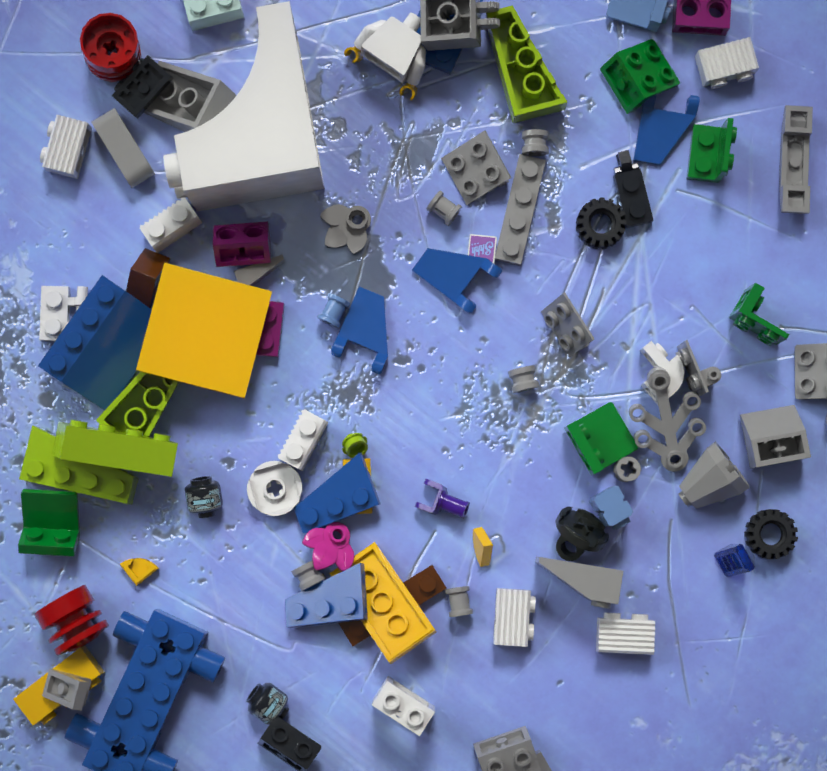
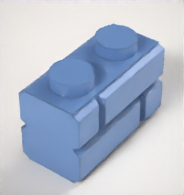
(611, 507)

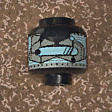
(203, 496)
(267, 703)

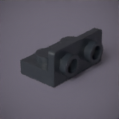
(141, 86)
(289, 744)

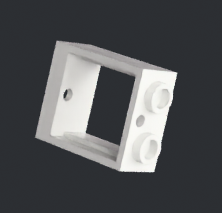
(414, 709)

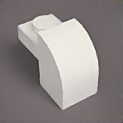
(657, 357)

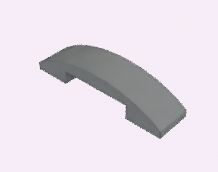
(795, 159)

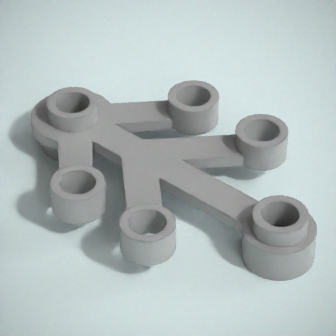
(668, 425)

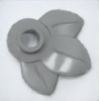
(343, 230)

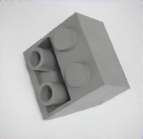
(774, 436)

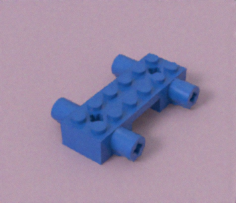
(145, 693)

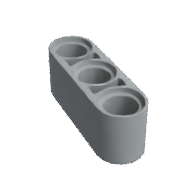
(123, 148)

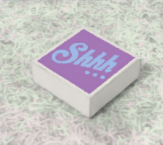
(482, 246)

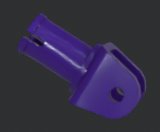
(444, 502)

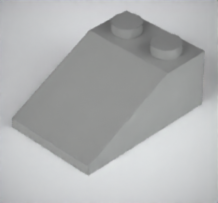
(189, 99)
(591, 582)

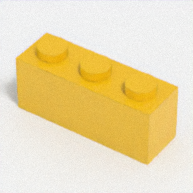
(41, 709)

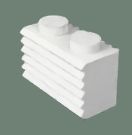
(726, 63)
(66, 146)
(170, 225)
(302, 440)
(512, 617)
(625, 635)

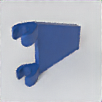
(661, 130)
(453, 273)
(365, 327)

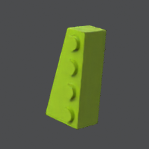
(524, 76)
(139, 404)
(115, 449)
(94, 480)

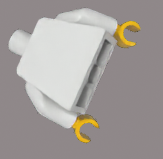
(394, 49)

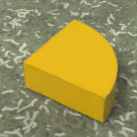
(482, 546)
(139, 569)

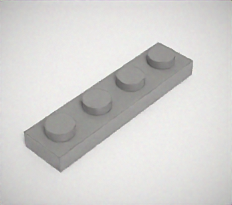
(520, 209)

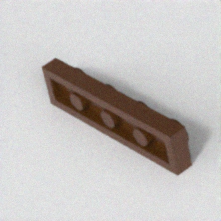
(421, 587)

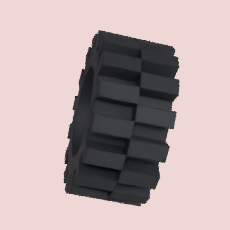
(601, 207)
(787, 529)

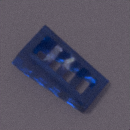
(734, 560)

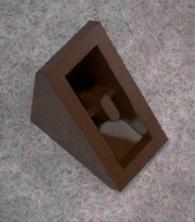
(145, 276)

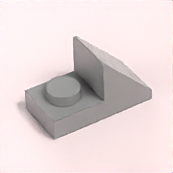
(67, 689)

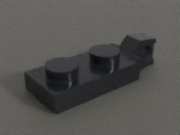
(631, 191)

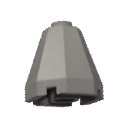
(712, 479)

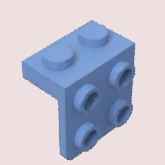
(639, 13)

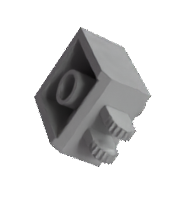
(462, 30)

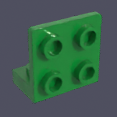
(639, 74)
(710, 152)
(747, 320)
(601, 438)
(49, 522)

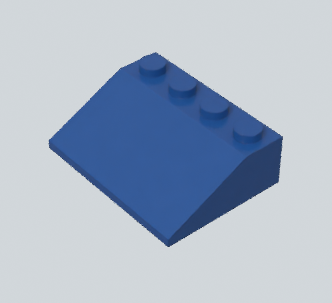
(100, 344)

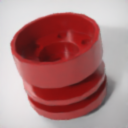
(103, 35)
(71, 620)

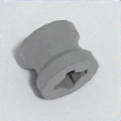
(535, 142)
(523, 379)
(307, 575)

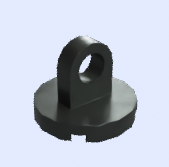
(581, 530)

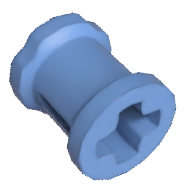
(333, 310)

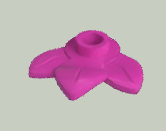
(328, 549)

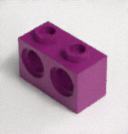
(701, 21)
(241, 244)

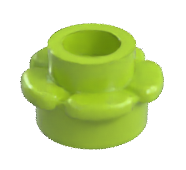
(354, 444)

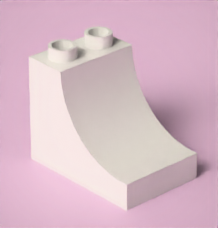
(262, 139)

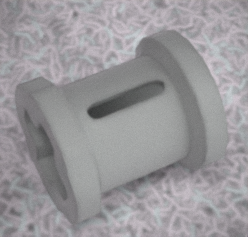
(444, 208)
(634, 465)
(459, 601)

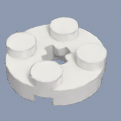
(262, 479)

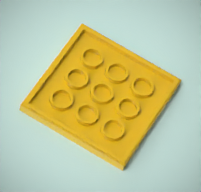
(204, 330)

